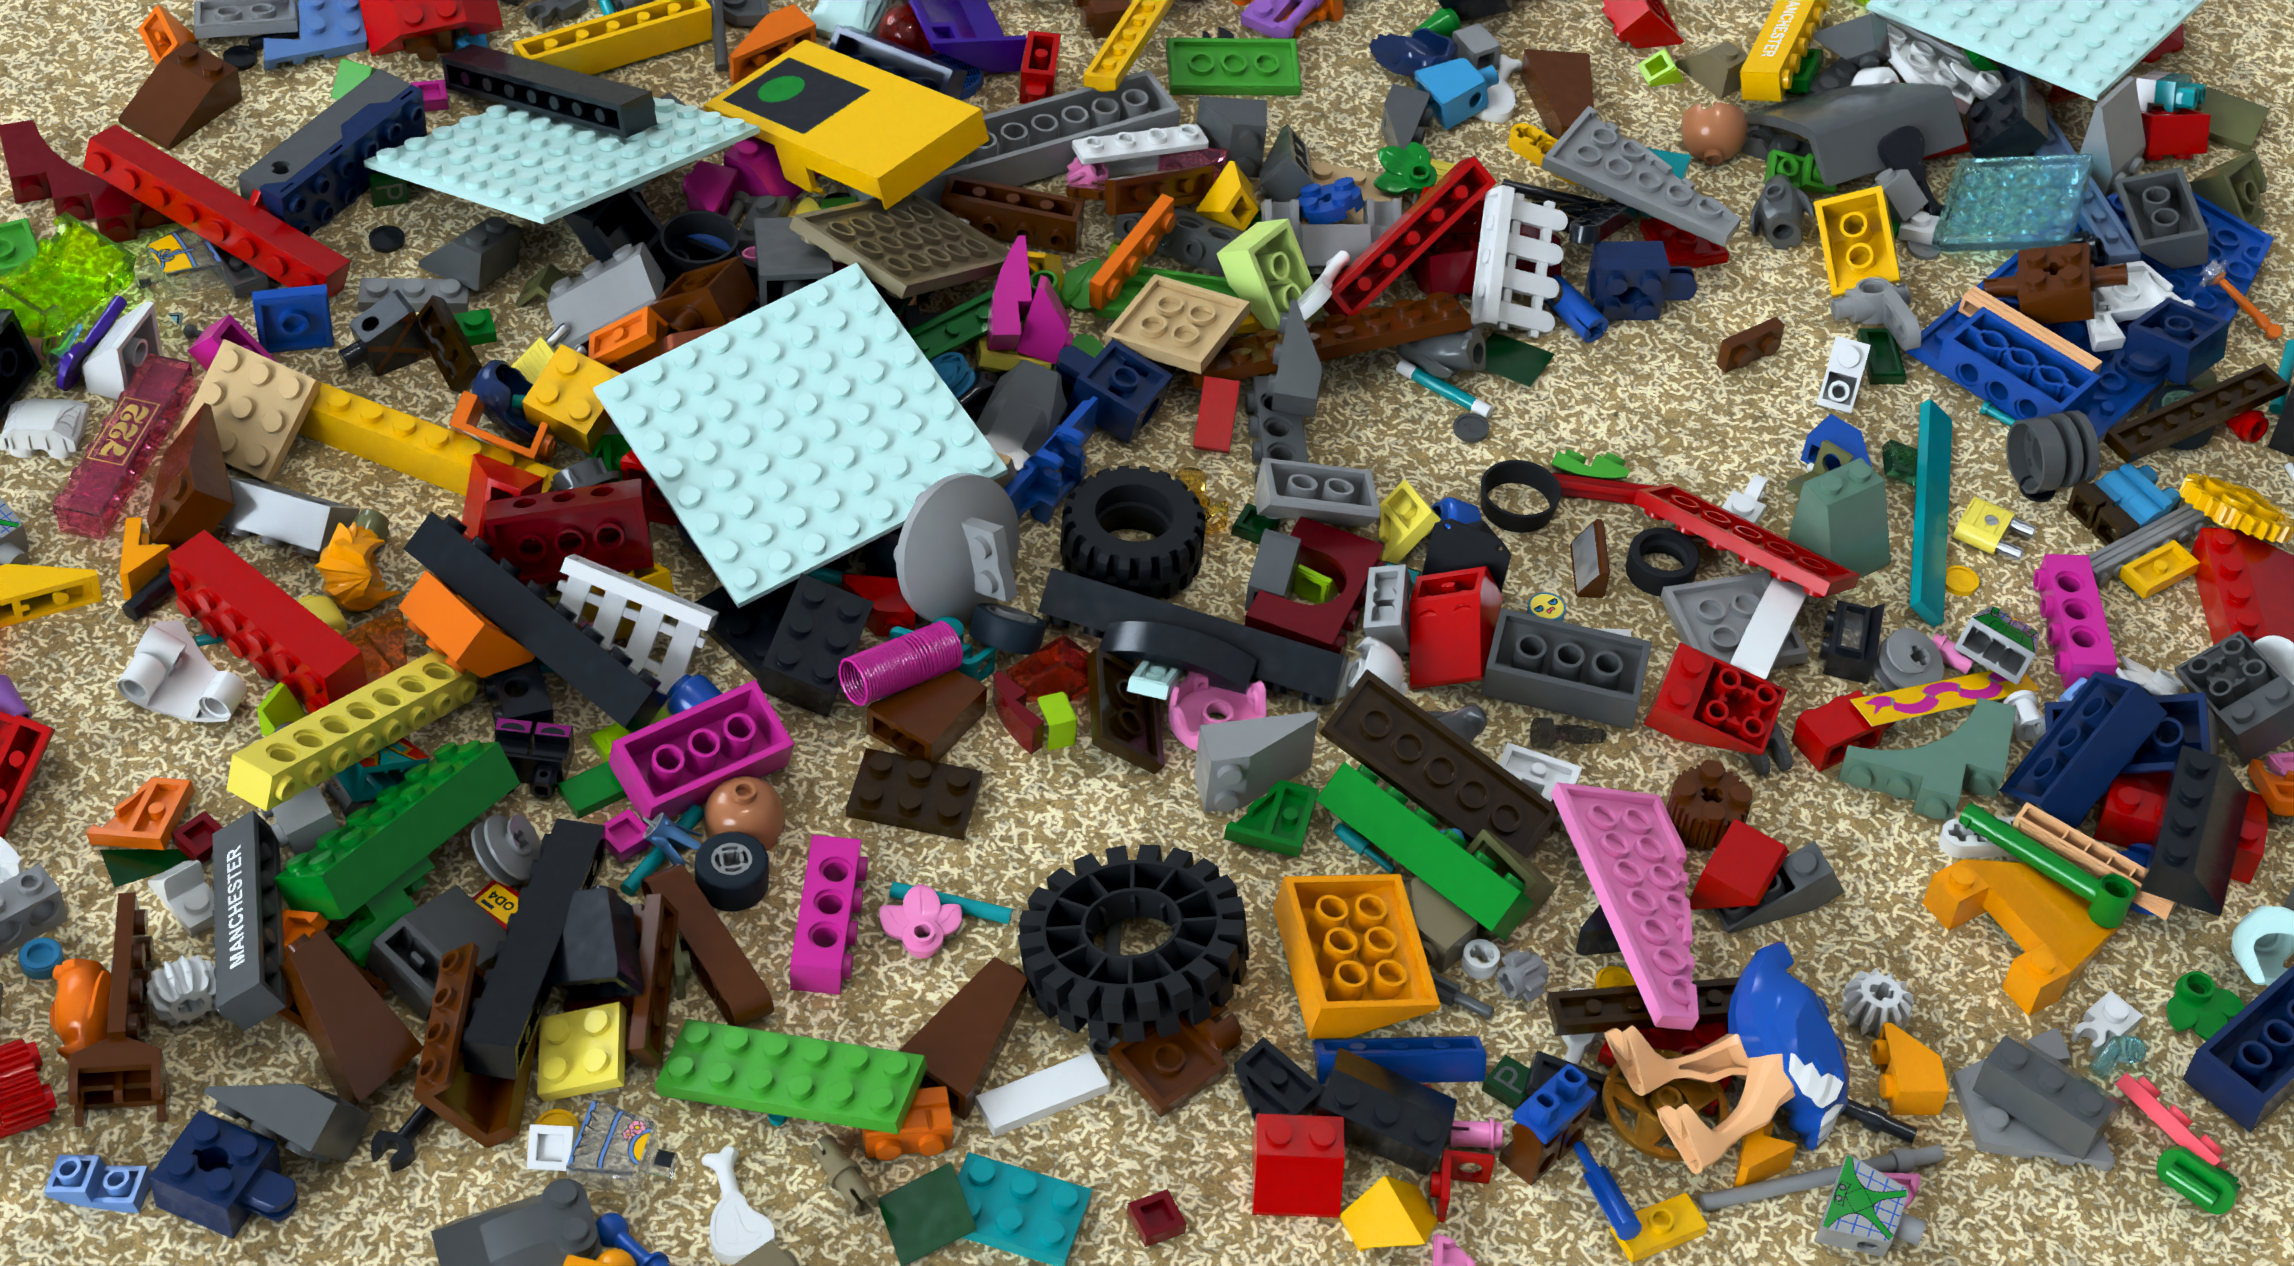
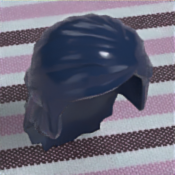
(1408, 54)
(495, 387)

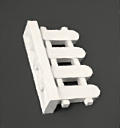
(1497, 257)
(649, 620)

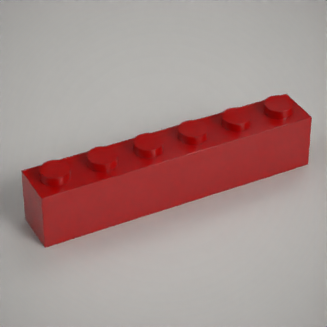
(1409, 237)

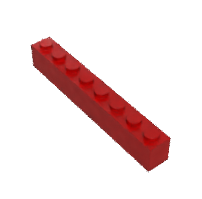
(214, 211)

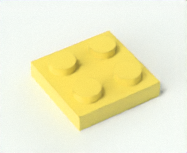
(582, 1052)

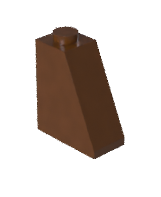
(928, 716)

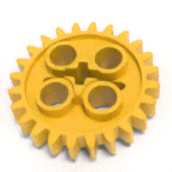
(2237, 508)

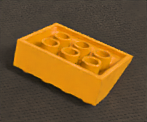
(1353, 953)

